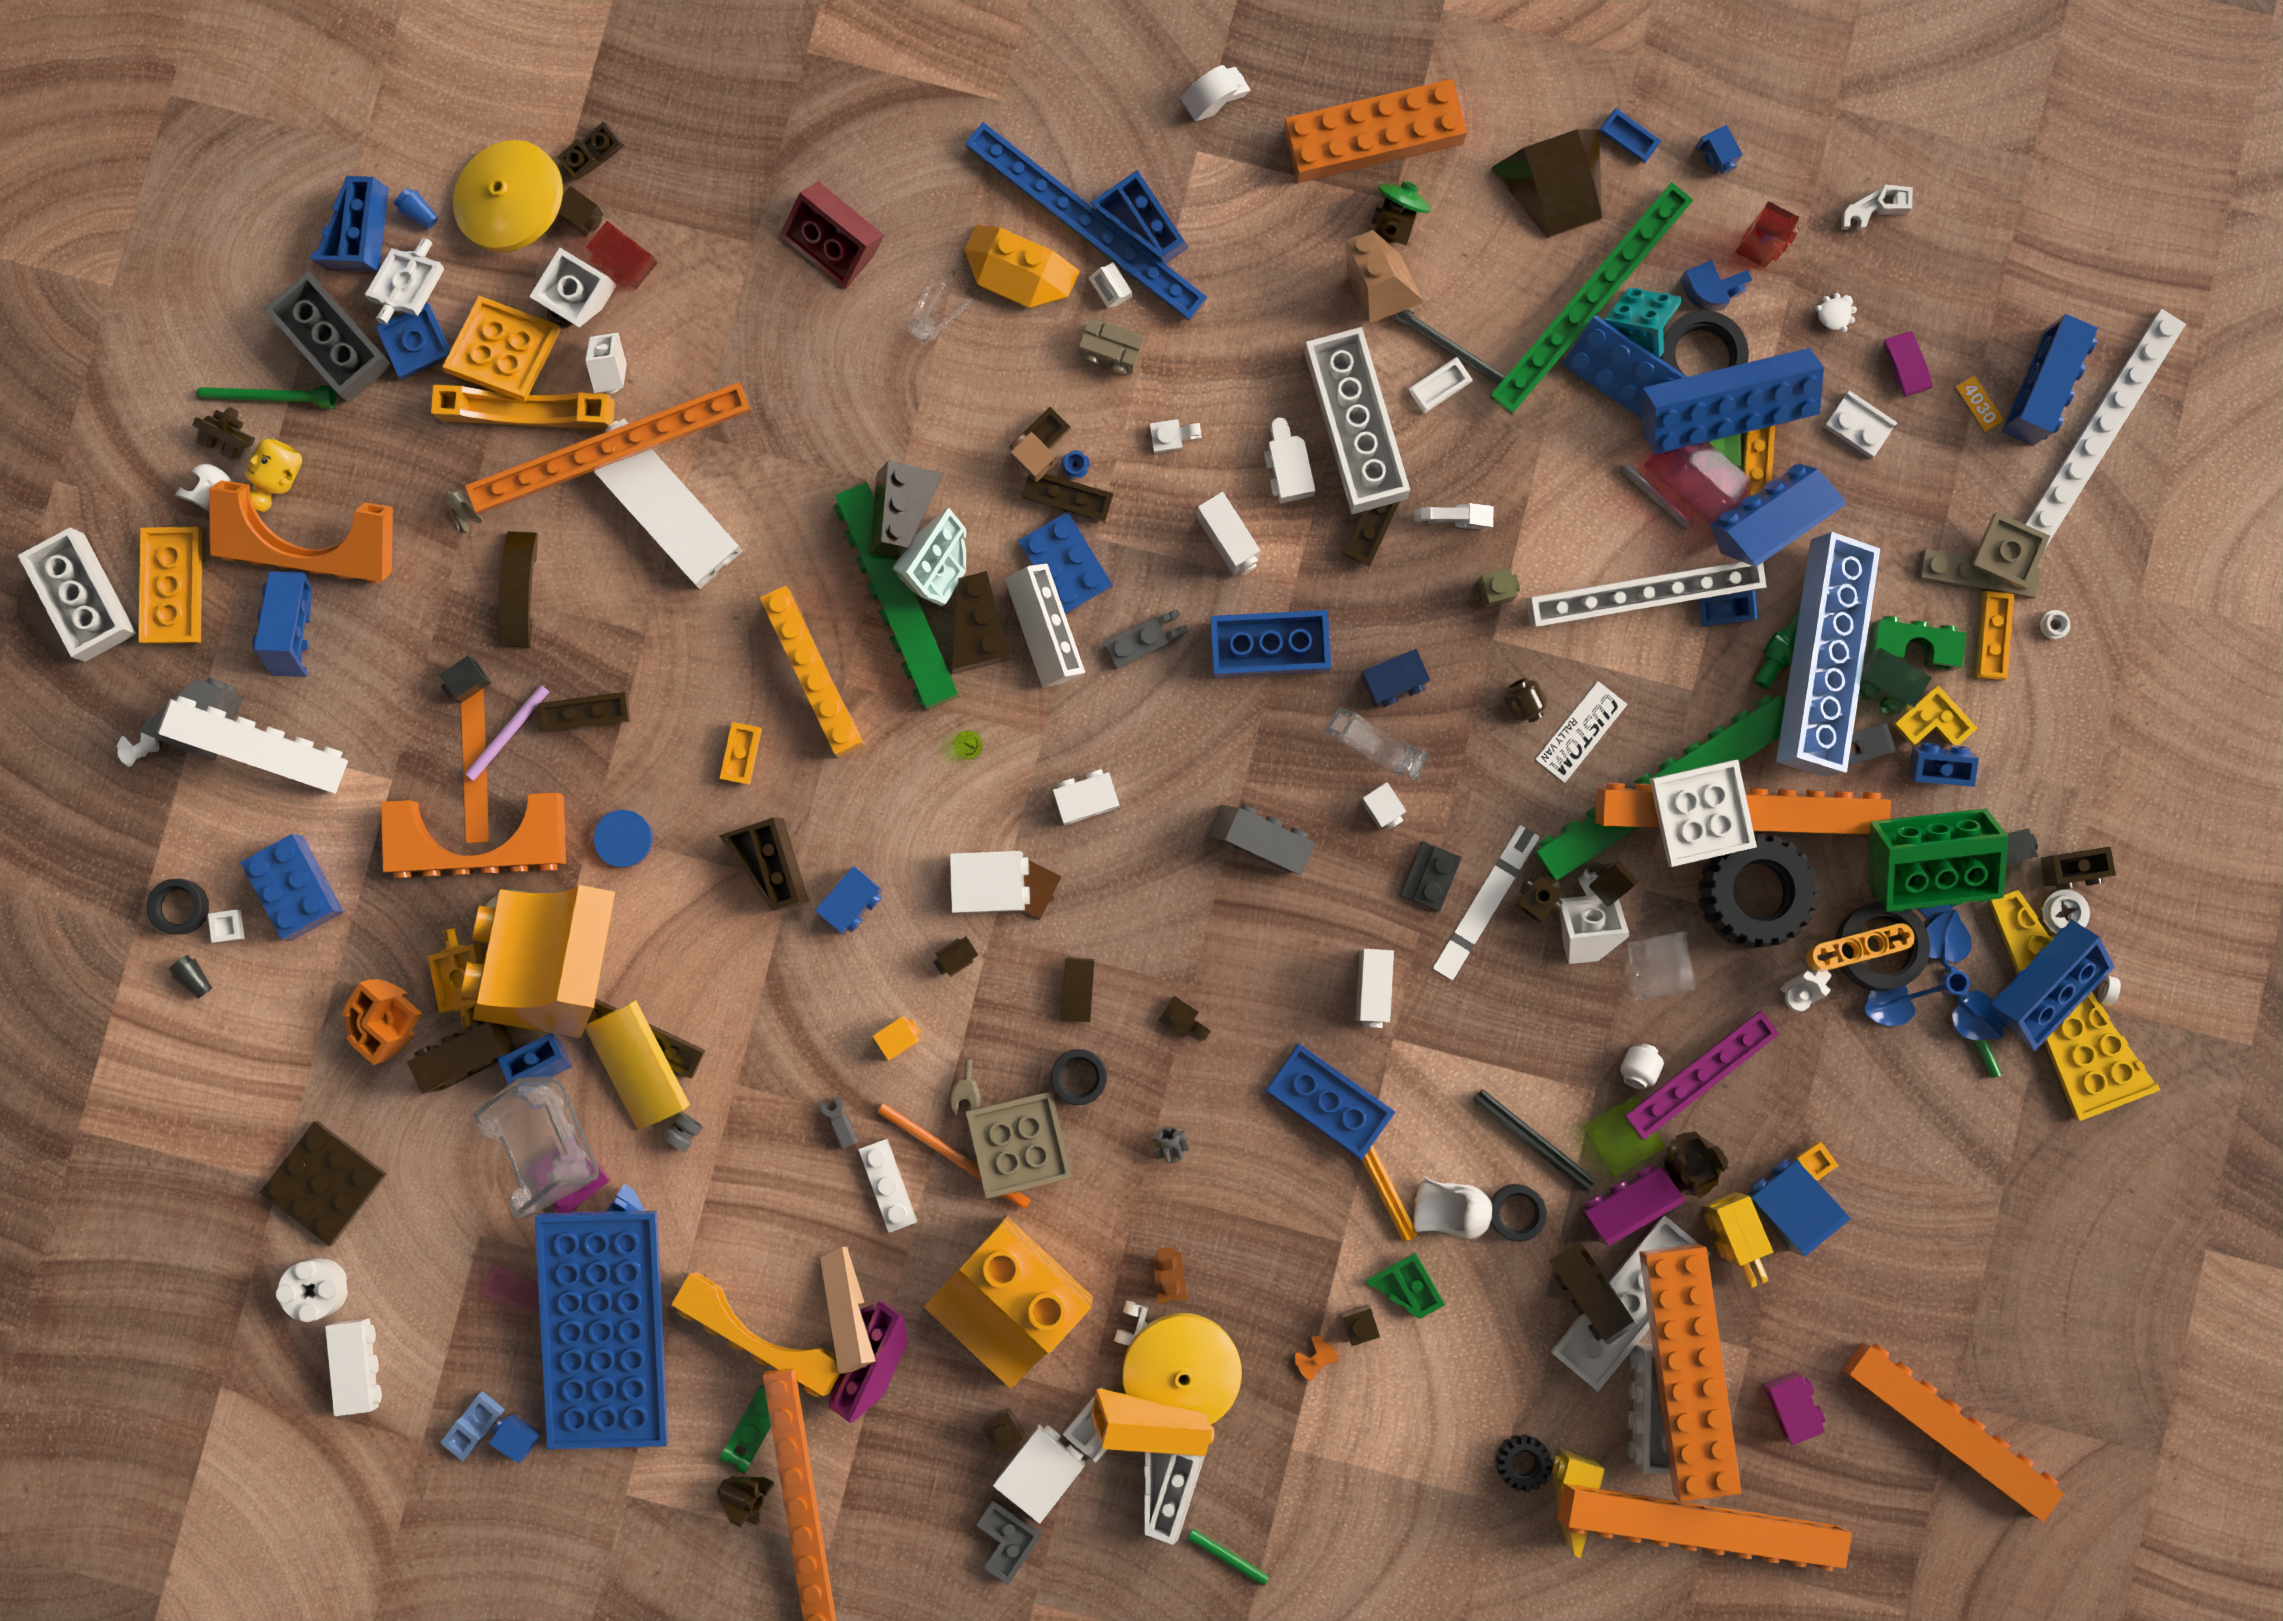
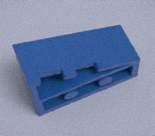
(356, 227)

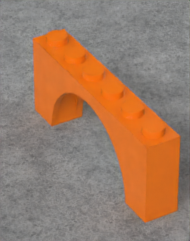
(242, 535)
(536, 842)

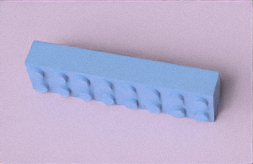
(1828, 655)

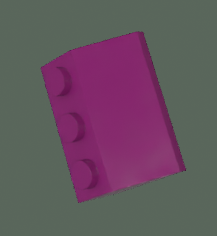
(1631, 1205)

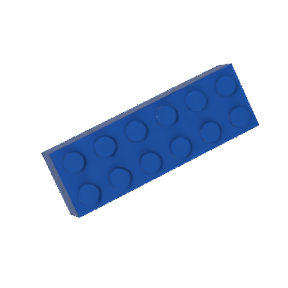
(1732, 400)

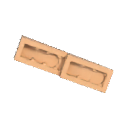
(843, 1301)

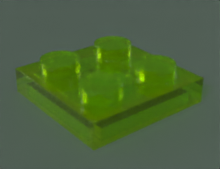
(1617, 1140)

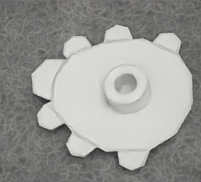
(1836, 312)

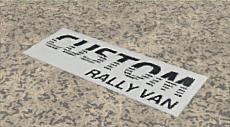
(1581, 731)

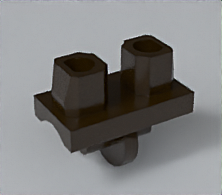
(226, 428)

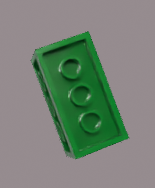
(1937, 860)

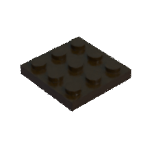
(323, 1183)

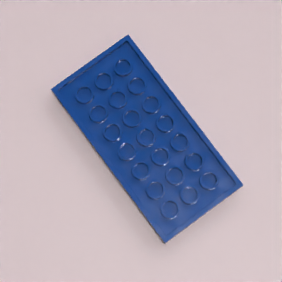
(601, 1329)

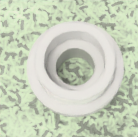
(2063, 624)

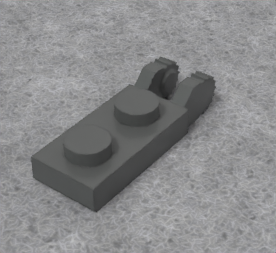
(1143, 640)

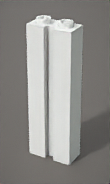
(670, 514)

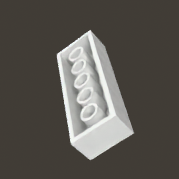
(1356, 420)

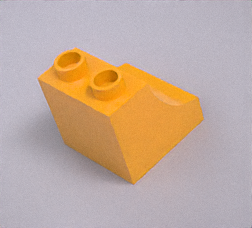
(540, 959)
(1010, 1303)

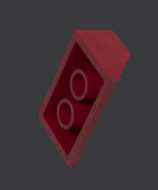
(830, 234)

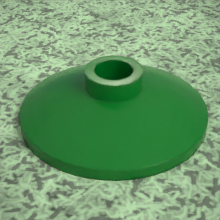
(1405, 195)

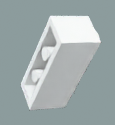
(353, 1367)

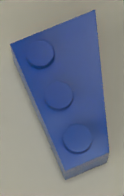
(1141, 216)
(283, 622)

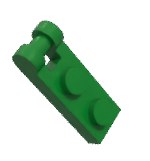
(749, 1433)

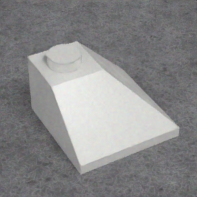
(1591, 928)

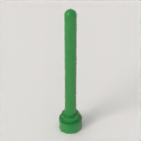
(322, 396)

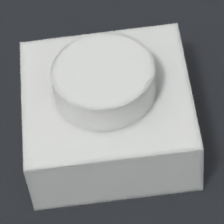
(226, 926)

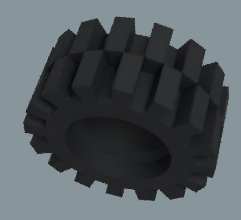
(1536, 1476)

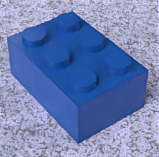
(292, 887)

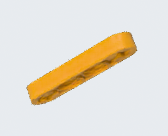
(1860, 947)

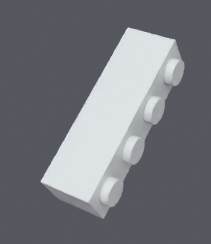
(1044, 625)

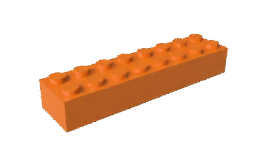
(1690, 1372)

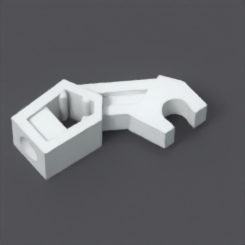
(1862, 209)
(1464, 515)

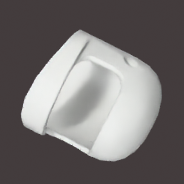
(209, 476)

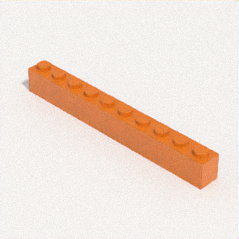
(1767, 811)
(1703, 1526)

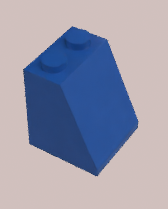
(1796, 1207)

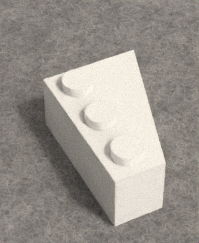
(1169, 1493)

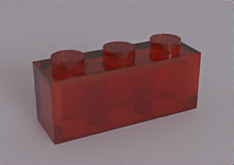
(1768, 235)

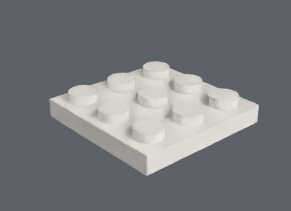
(1703, 813)

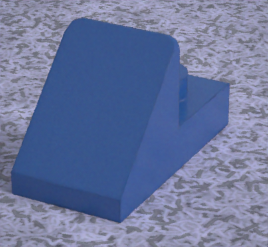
(1728, 608)

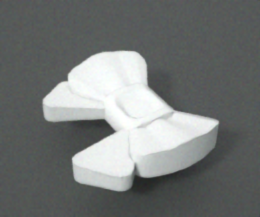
(128, 753)

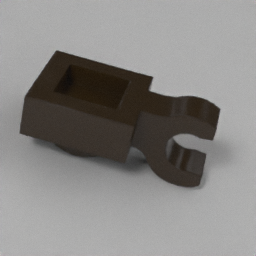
(1181, 1018)

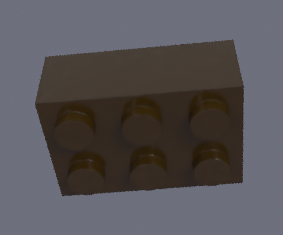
(460, 1056)

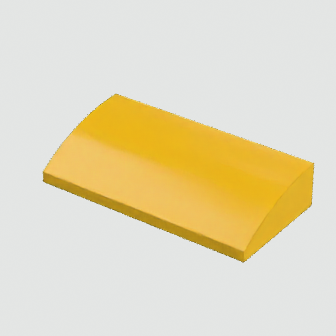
(636, 1065)

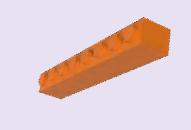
(1954, 1432)

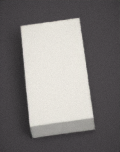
(1440, 385)

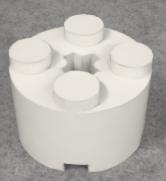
(295, 1289)

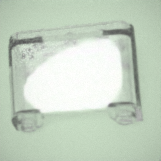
(540, 1141)

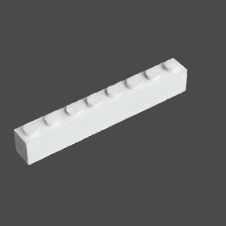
(1644, 593)

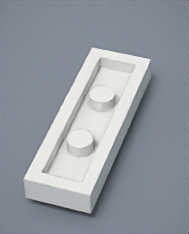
(888, 1185)

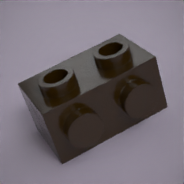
(2078, 866)

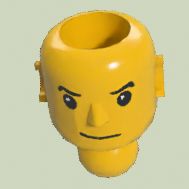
(271, 471)

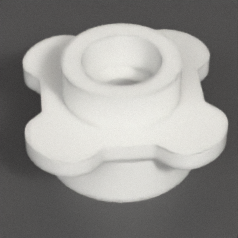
(1585, 881)

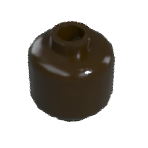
(1526, 700)

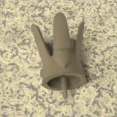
(458, 506)

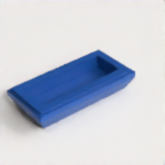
(1630, 135)

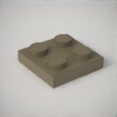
(2010, 551)

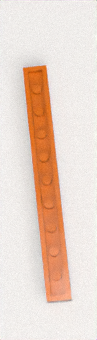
(608, 448)
(799, 1495)

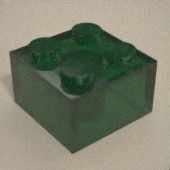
(1891, 682)

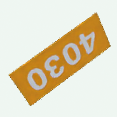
(1979, 403)

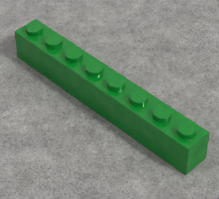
(899, 604)

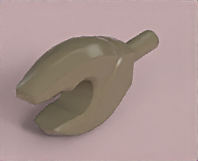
(965, 1089)

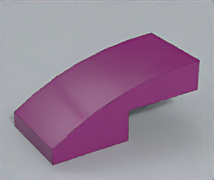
(1909, 364)

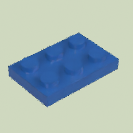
(1069, 559)

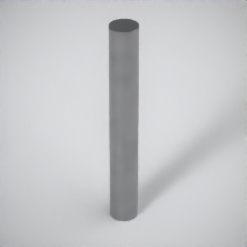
(1656, 495)

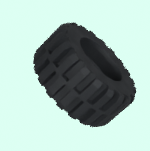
(1796, 901)

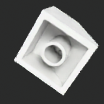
(572, 288)

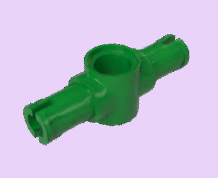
(1778, 653)

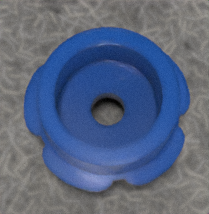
(1083, 463)

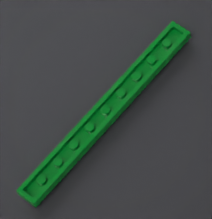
(1591, 298)

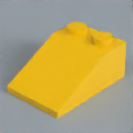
(1580, 1471)

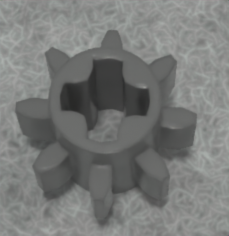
(1170, 1144)

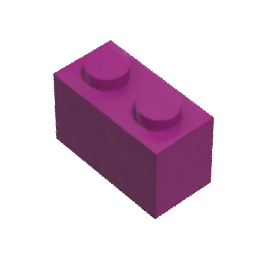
(1794, 1407)

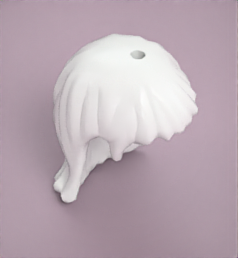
(1451, 1209)

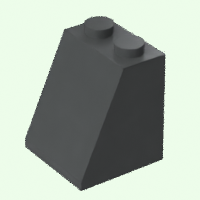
(209, 693)

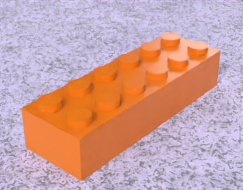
(1375, 130)

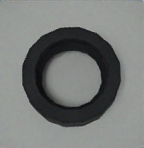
(156, 899)
(1095, 1092)
(1539, 1216)

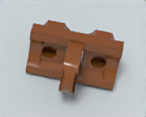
(1169, 1275)

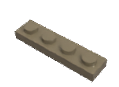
(1956, 571)

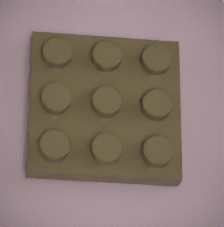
(1018, 1145)

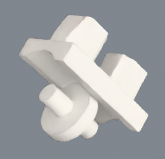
(1805, 989)

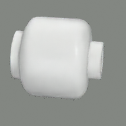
(1641, 1066)

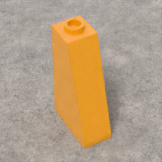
(1148, 1425)

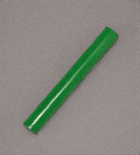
(1228, 1557)

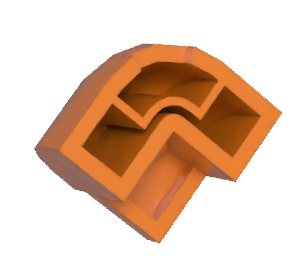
(379, 1020)

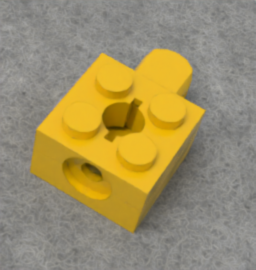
(1739, 1235)

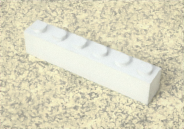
(251, 745)

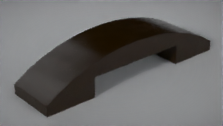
(516, 589)

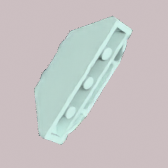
(935, 559)

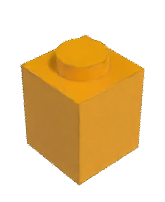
(897, 1037)

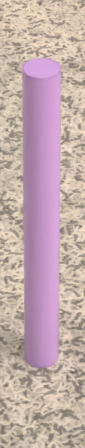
(507, 732)

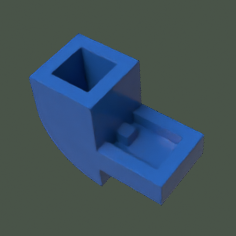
(1707, 289)

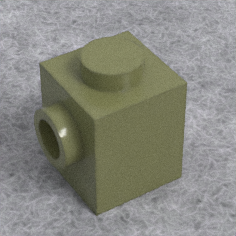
(1498, 587)

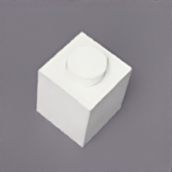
(1384, 807)

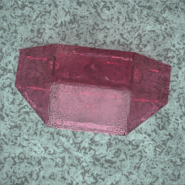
(1701, 479)

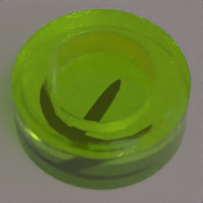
(968, 745)

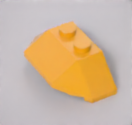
(1018, 267)

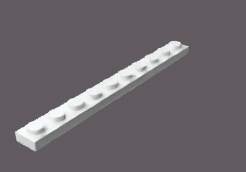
(2105, 423)

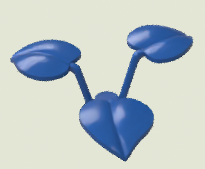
(1973, 1017)

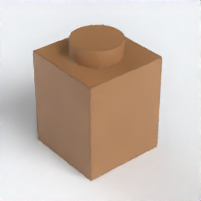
(1032, 456)

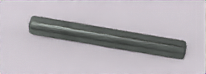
(1534, 1140)

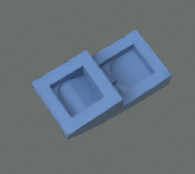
(472, 1426)

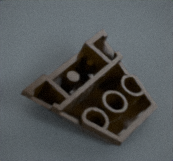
(1557, 180)

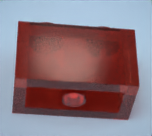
(620, 255)

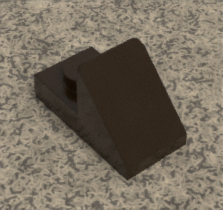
(1613, 883)

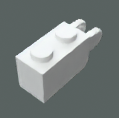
(1289, 464)

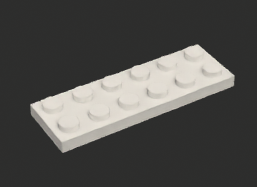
(1595, 1359)

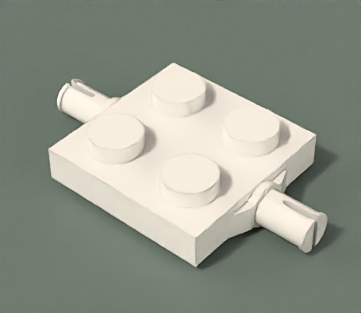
(404, 281)

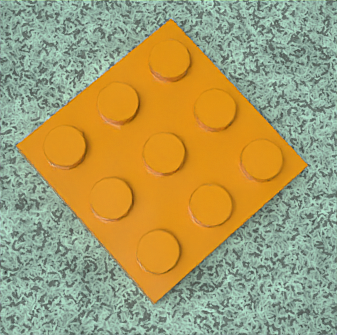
(501, 348)

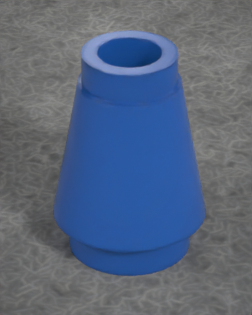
(414, 207)

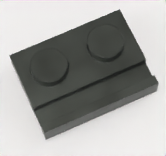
(1431, 876)

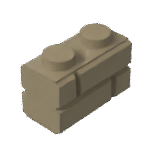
(1110, 346)

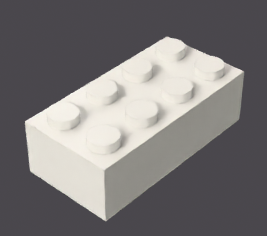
(77, 594)

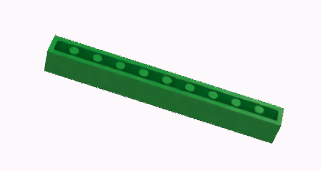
(1737, 742)

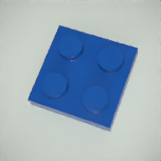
(414, 341)

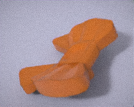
(1324, 1355)

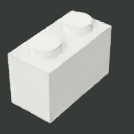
(606, 363)
(1086, 797)

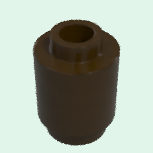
(955, 956)

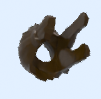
(1713, 1158)

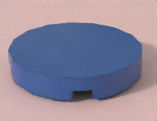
(623, 838)

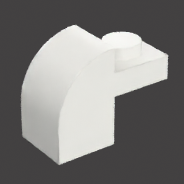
(1213, 90)

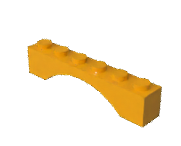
(488, 407)
(812, 671)
(707, 1303)

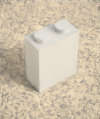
(1228, 534)
(989, 882)
(1374, 987)
(1040, 1472)

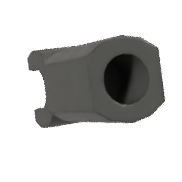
(840, 1124)

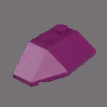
(862, 1388)

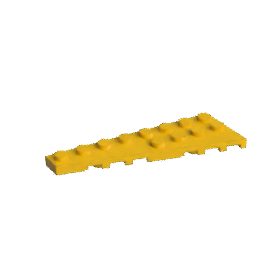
(2086, 1048)

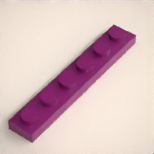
(1701, 1075)

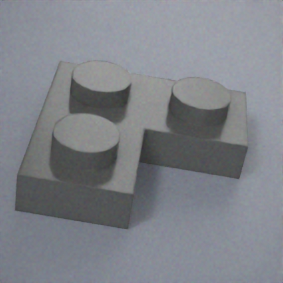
(1015, 1538)

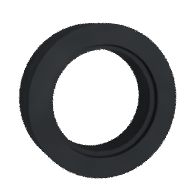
(1707, 321)
(1916, 959)

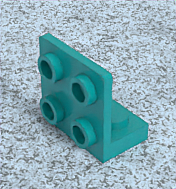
(1643, 316)

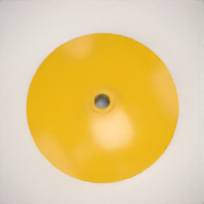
(507, 196)
(1188, 1347)

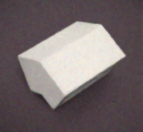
(1111, 285)

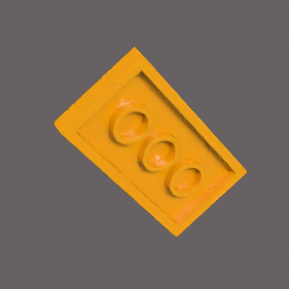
(170, 585)

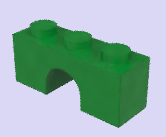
(1942, 645)

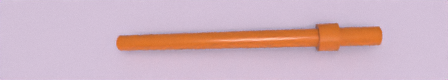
(943, 1149)

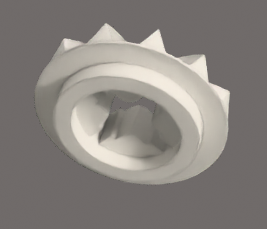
(2069, 899)

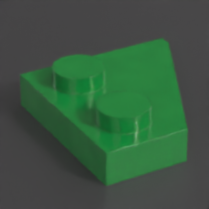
(1409, 1285)

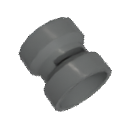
(682, 1131)

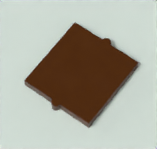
(1042, 886)

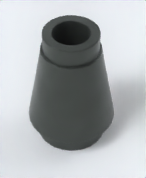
(190, 975)

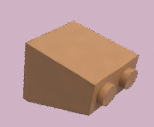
(1379, 277)

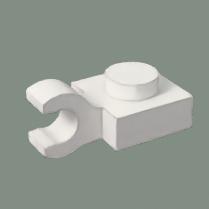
(1168, 435)

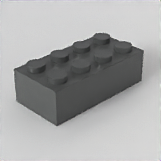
(328, 337)

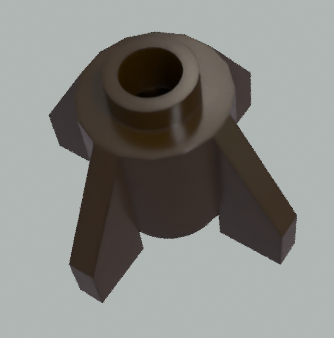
(743, 1498)

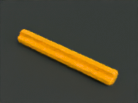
(1389, 1196)

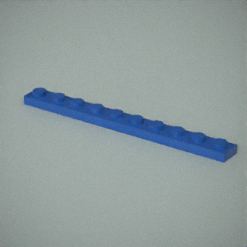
(1086, 221)

